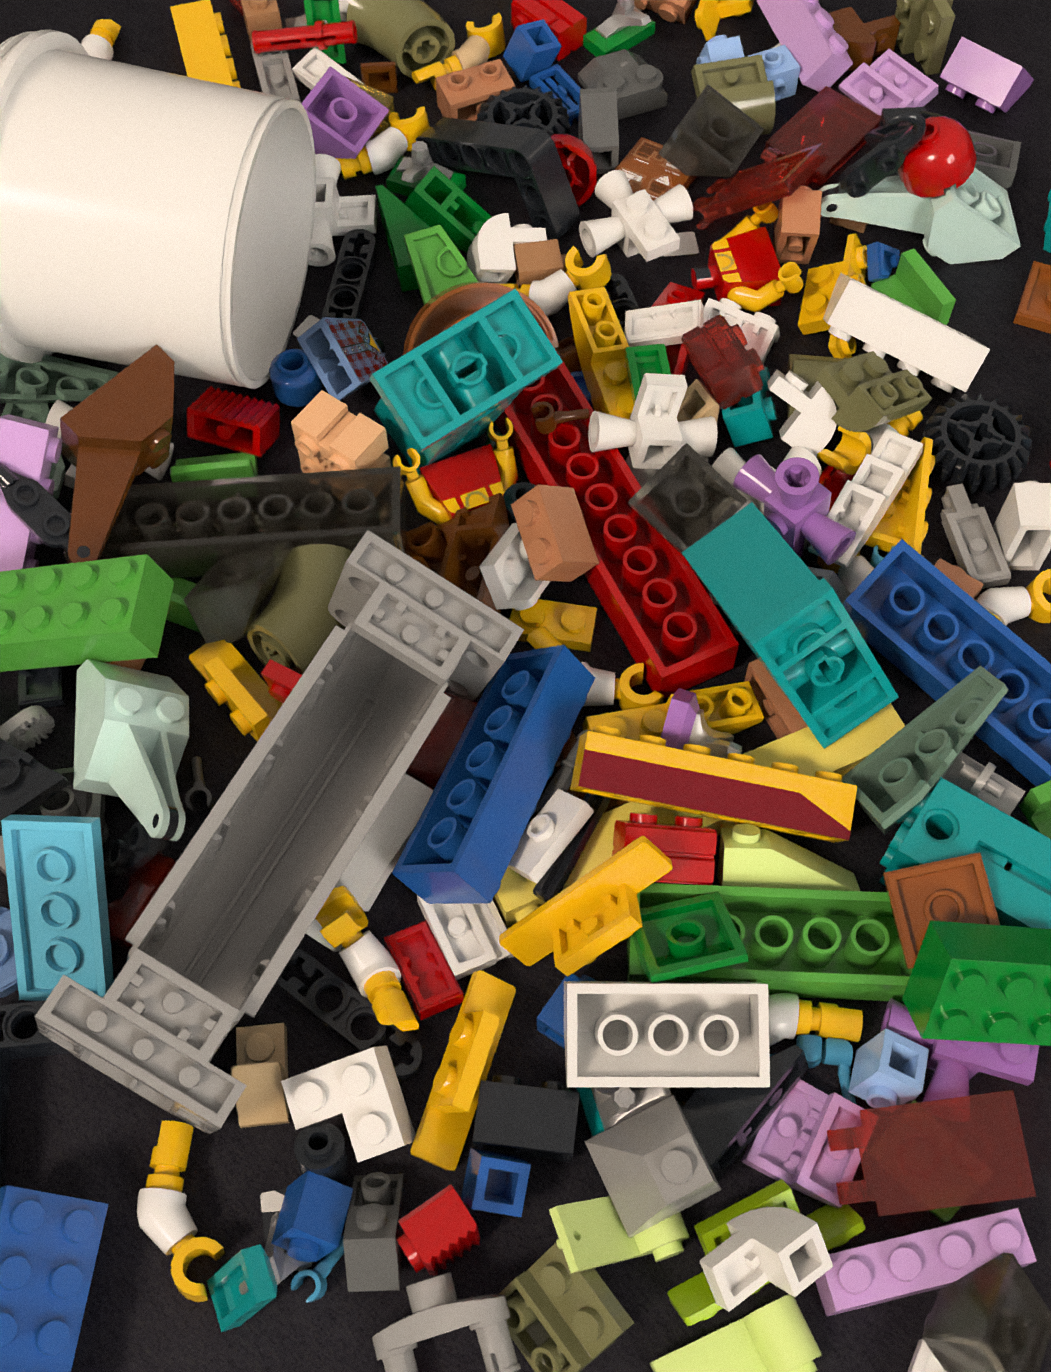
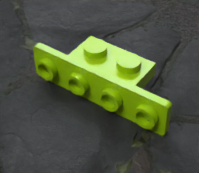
(694, 1297)

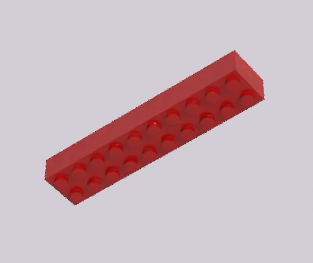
(639, 575)

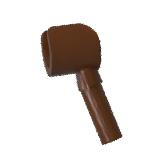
(547, 419)

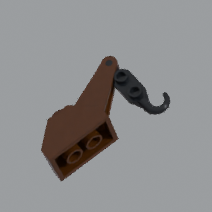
(109, 442)

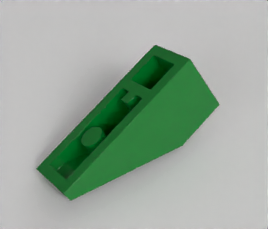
(445, 204)
(396, 222)

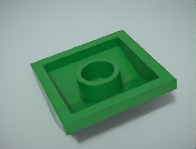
(687, 938)

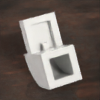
(492, 250)
(811, 420)
(766, 1247)

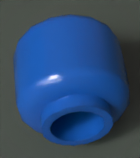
(294, 378)

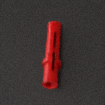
(317, 35)

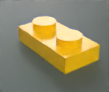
(569, 623)

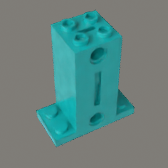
(462, 379)
(791, 624)
(960, 824)

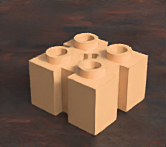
(336, 439)

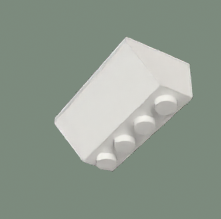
(904, 334)
(666, 1034)

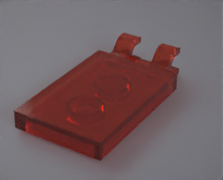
(826, 120)
(759, 184)
(937, 1154)

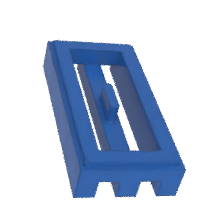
(560, 91)

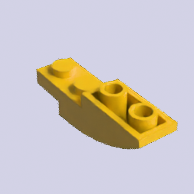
(601, 351)
(725, 710)

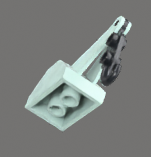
(958, 227)
(130, 747)

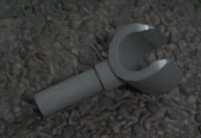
(198, 786)

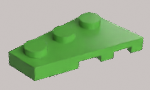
(436, 261)

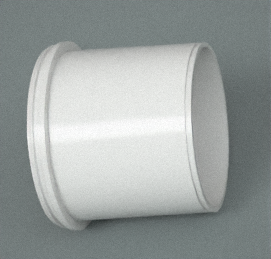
(148, 213)

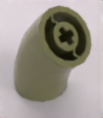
(402, 32)
(298, 614)

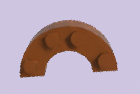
(460, 302)

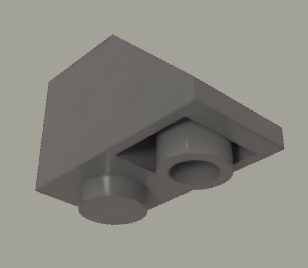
(600, 126)
(371, 1233)

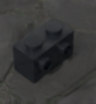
(526, 1119)

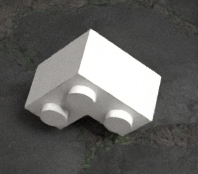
(363, 1091)

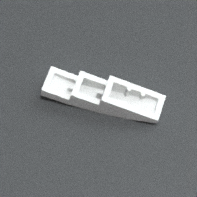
(873, 489)
(381, 847)

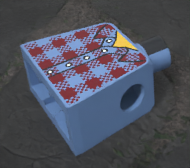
(343, 354)

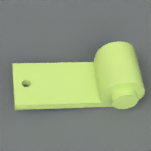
(595, 1235)
(763, 1341)

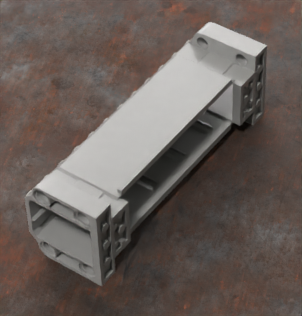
(282, 833)

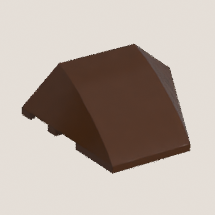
(461, 546)

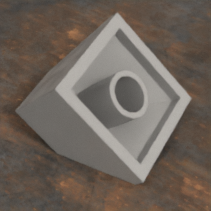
(652, 1166)

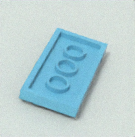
(57, 903)

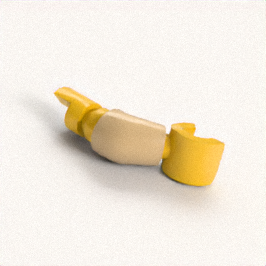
(479, 46)

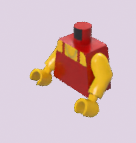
(746, 266)
(461, 479)

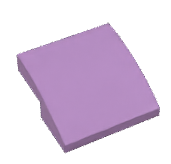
(889, 84)
(796, 1143)

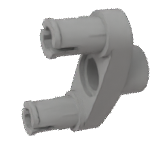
(439, 1311)

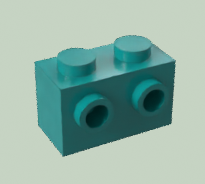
(751, 416)

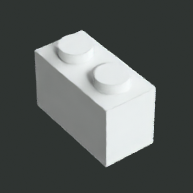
(1025, 525)

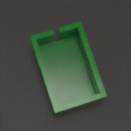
(982, 984)

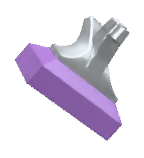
(687, 725)

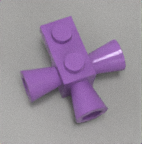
(796, 505)
(961, 1060)

